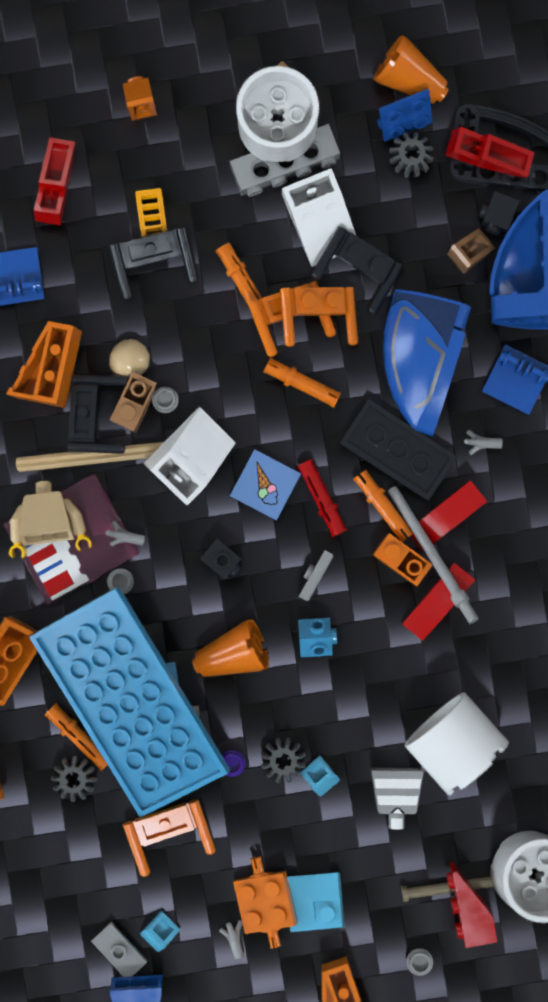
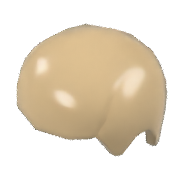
(129, 357)

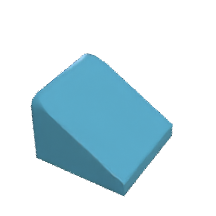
(320, 776)
(160, 931)

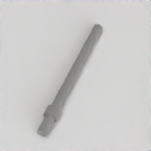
(459, 597)

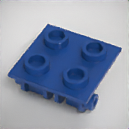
(405, 115)
(20, 276)
(516, 379)

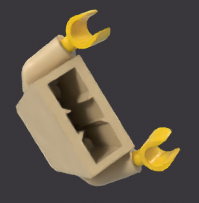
(45, 519)

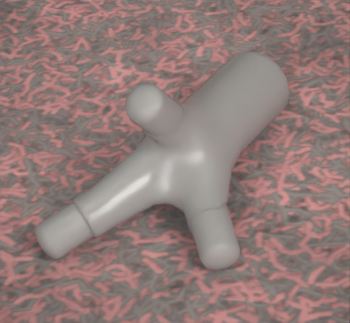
(482, 442)
(124, 536)
(233, 937)

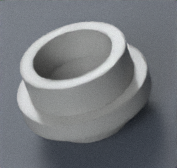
(165, 400)
(121, 578)
(419, 962)

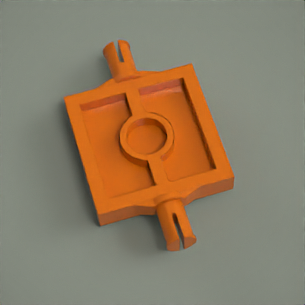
(265, 902)

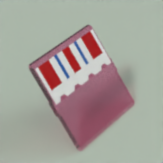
(59, 565)

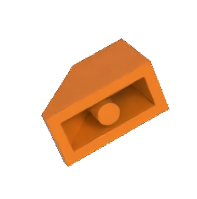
(139, 98)

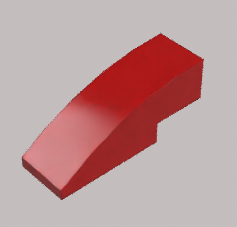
(489, 152)
(54, 181)
(451, 512)
(435, 604)

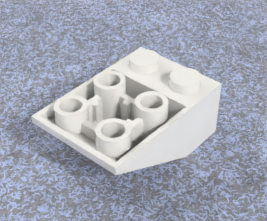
(316, 212)
(191, 455)

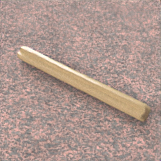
(69, 459)

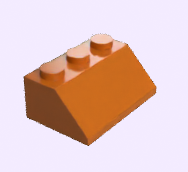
(15, 654)

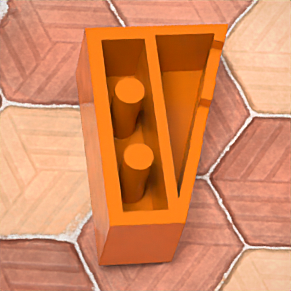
(50, 366)
(338, 982)

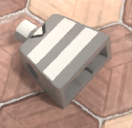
(397, 792)

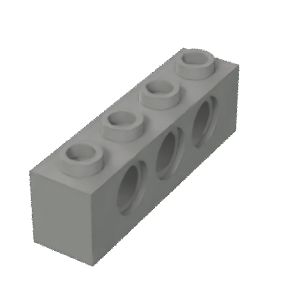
(250, 184)

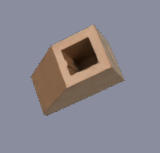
(134, 402)

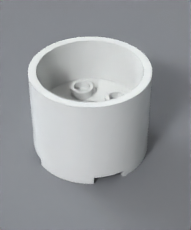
(277, 93)
(456, 743)
(512, 874)

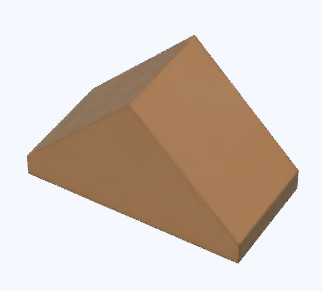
(470, 250)

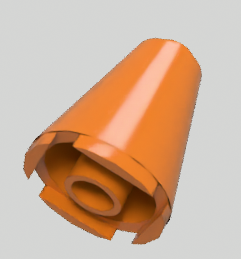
(410, 71)
(233, 652)

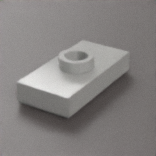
(314, 575)
(119, 950)

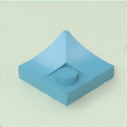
(317, 901)

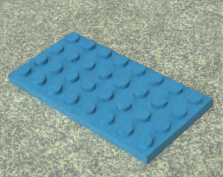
(129, 702)

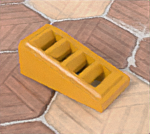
(146, 195)

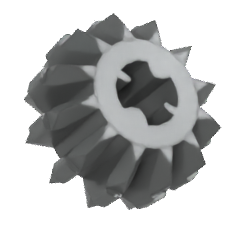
(409, 145)
(288, 767)
(83, 777)

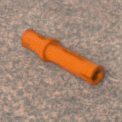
(237, 272)
(302, 382)
(377, 497)
(76, 735)

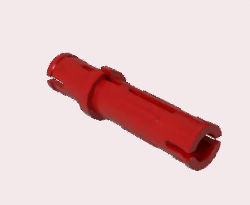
(326, 507)

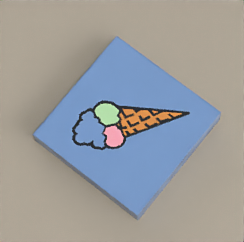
(265, 484)

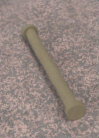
(442, 888)

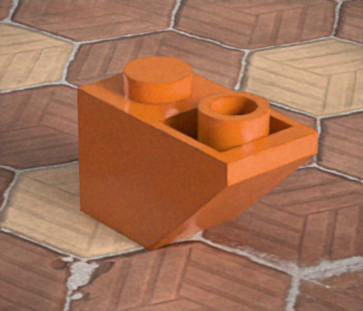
(402, 559)

